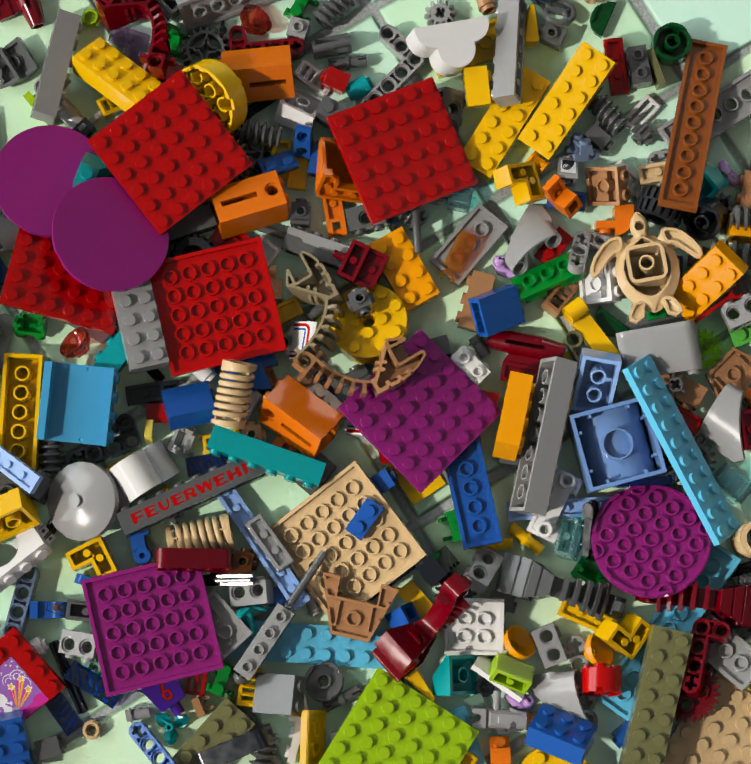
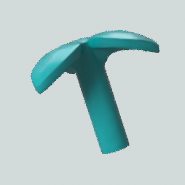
(248, 611)
(171, 734)

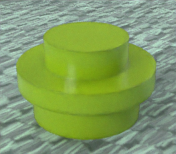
(90, 18)

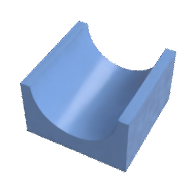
(614, 445)

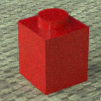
(334, 80)

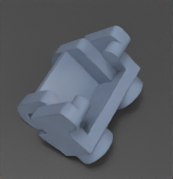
(581, 148)

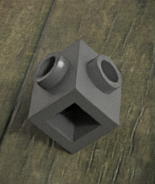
(361, 302)

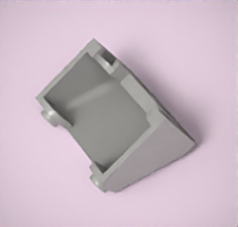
(671, 347)

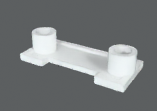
(557, 501)

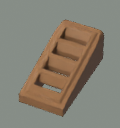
(552, 306)

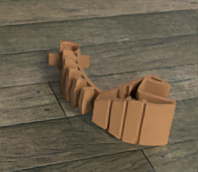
(390, 370)

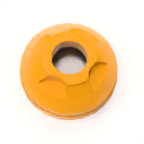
(521, 640)
(602, 652)

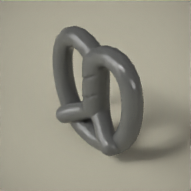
(560, 11)

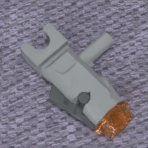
(502, 719)

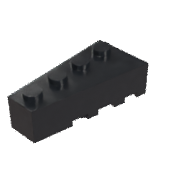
(436, 566)

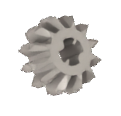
(432, 11)

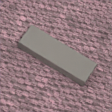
(269, 543)

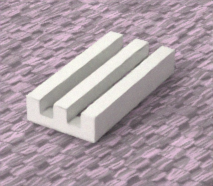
(652, 102)

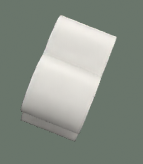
(448, 44)
(143, 473)

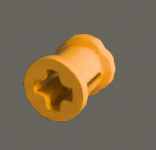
(541, 165)

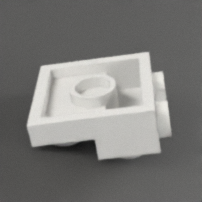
(601, 289)

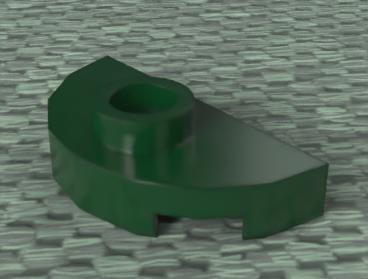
(600, 17)
(609, 323)

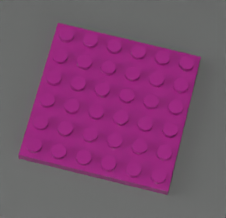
(424, 419)
(150, 627)

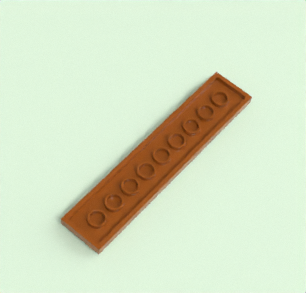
(692, 126)

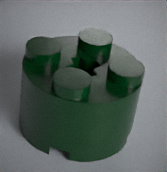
(681, 42)

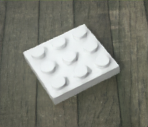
(478, 629)

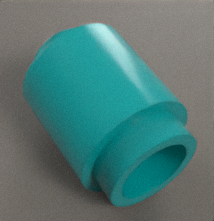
(359, 88)

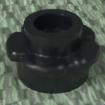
(485, 692)

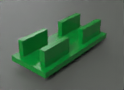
(536, 281)

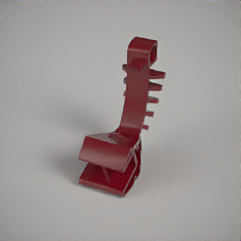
(120, 13)
(730, 603)
(407, 646)

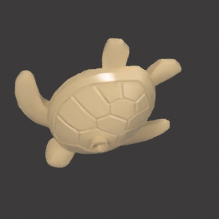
(647, 266)

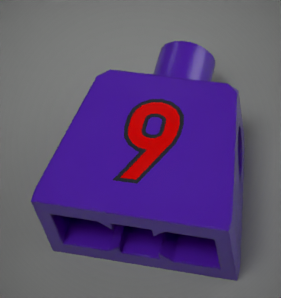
(166, 696)

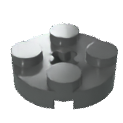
(322, 671)

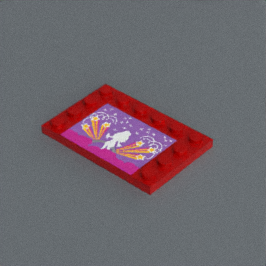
(24, 676)

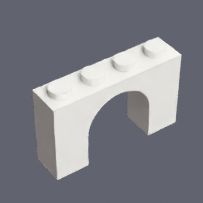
(30, 552)

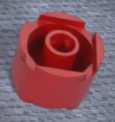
(601, 680)

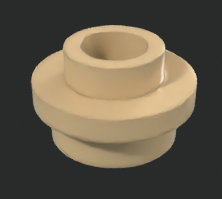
(88, 734)

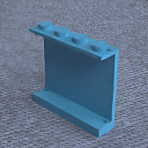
(77, 403)

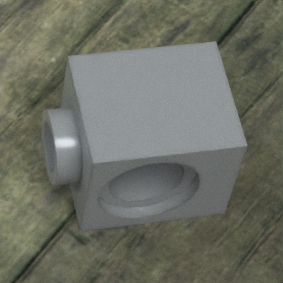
(298, 28)

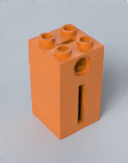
(263, 71)
(250, 204)
(299, 417)

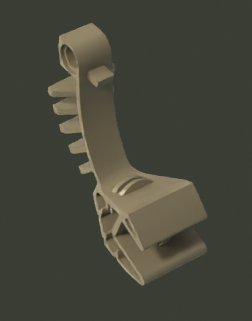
(317, 288)

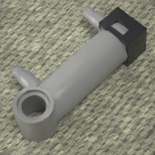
(73, 118)

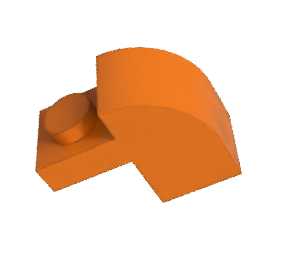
(561, 197)
(620, 223)
(499, 750)

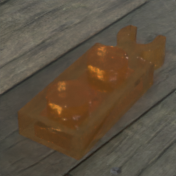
(458, 254)

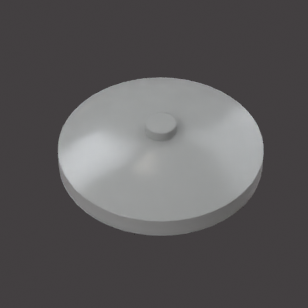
(83, 501)

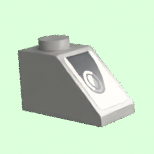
(567, 170)

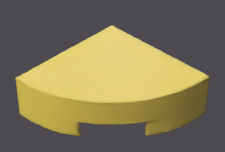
(149, 432)

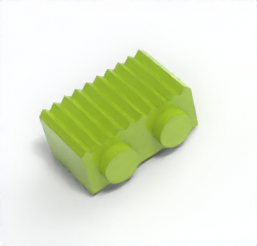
(511, 673)

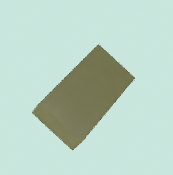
(656, 72)

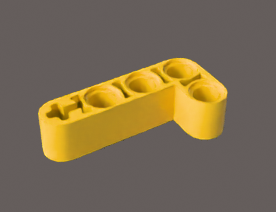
(578, 317)

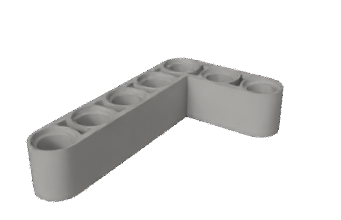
(404, 64)

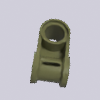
(575, 350)

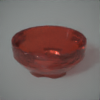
(255, 20)
(75, 343)

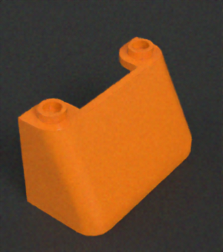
(332, 174)

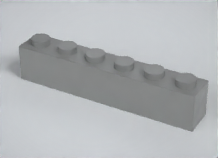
(509, 52)
(55, 67)

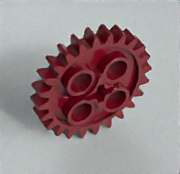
(705, 702)

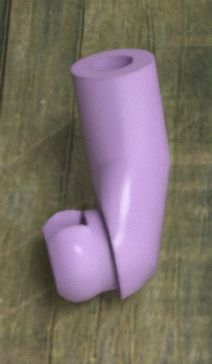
(525, 703)

